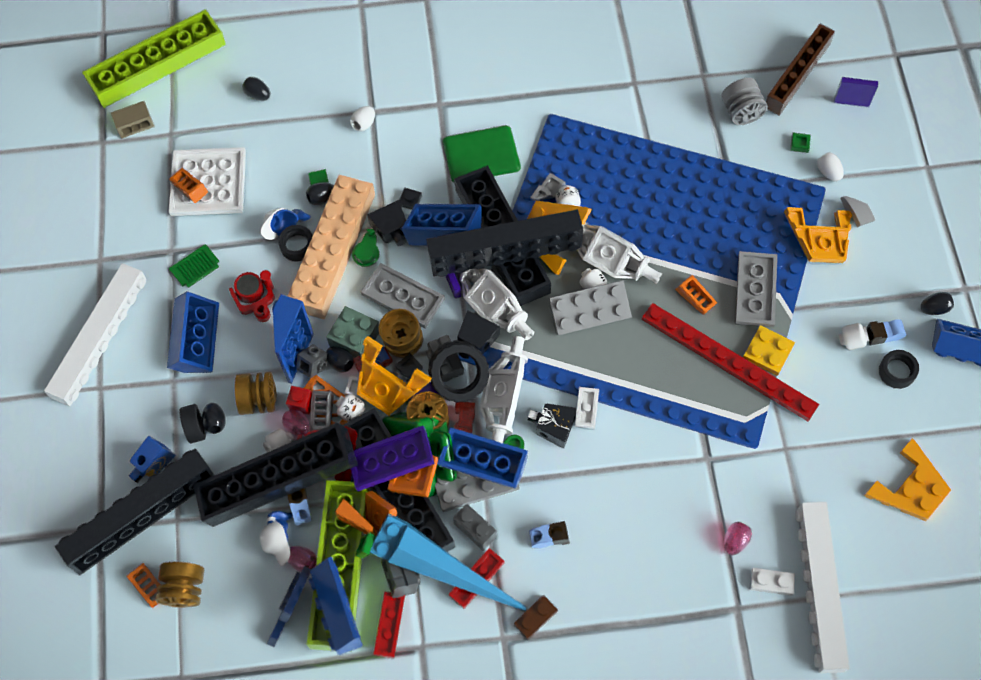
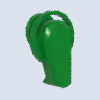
(366, 250)

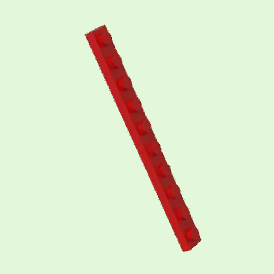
(730, 362)

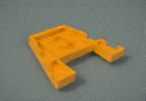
(542, 208)
(821, 242)
(381, 386)
(921, 490)

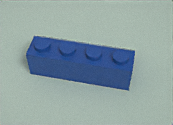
(439, 220)
(193, 334)
(957, 341)
(485, 458)
(335, 607)

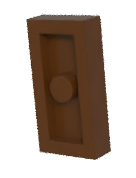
(535, 617)

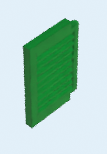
(195, 266)

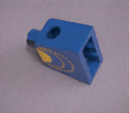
(150, 459)

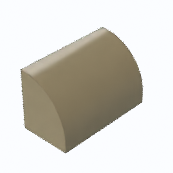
(132, 119)

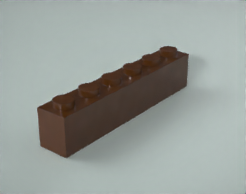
(799, 69)

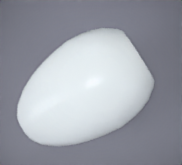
(362, 118)
(830, 166)

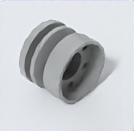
(744, 101)

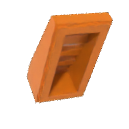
(197, 189)
(686, 294)
(350, 516)
(138, 571)

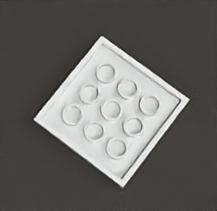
(221, 174)

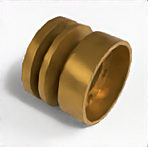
(398, 324)
(252, 393)
(429, 402)
(179, 588)

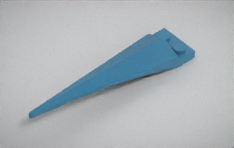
(410, 549)

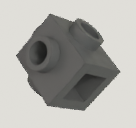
(311, 361)

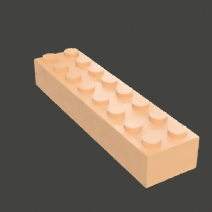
(332, 245)

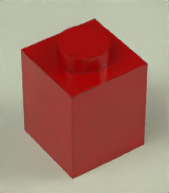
(299, 399)

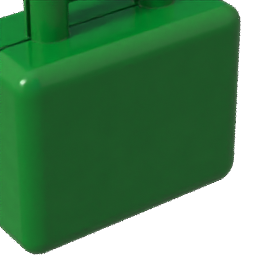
(481, 148)
(437, 439)

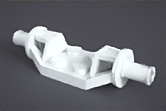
(614, 254)
(494, 301)
(502, 390)

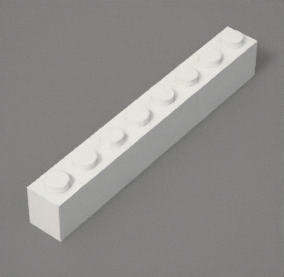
(95, 335)
(822, 588)

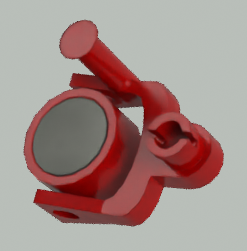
(250, 290)

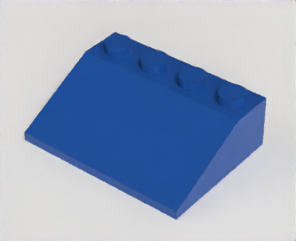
(291, 333)

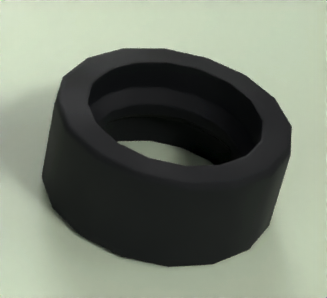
(286, 234)
(905, 357)
(192, 423)

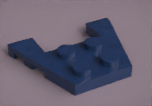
(288, 603)

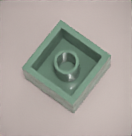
(351, 330)

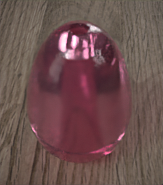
(295, 422)
(737, 538)
(301, 557)

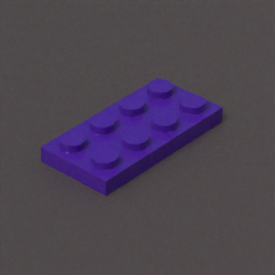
(392, 458)

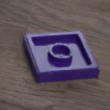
(855, 92)

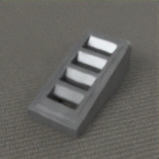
(323, 395)

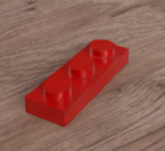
(486, 567)
(388, 626)

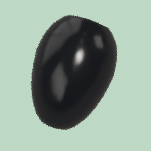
(256, 89)
(319, 193)
(937, 304)
(339, 359)
(213, 418)

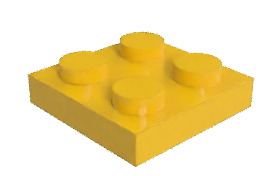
(769, 350)

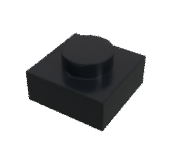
(410, 198)
(408, 366)

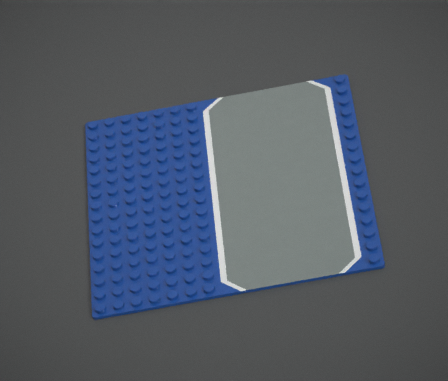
(689, 220)

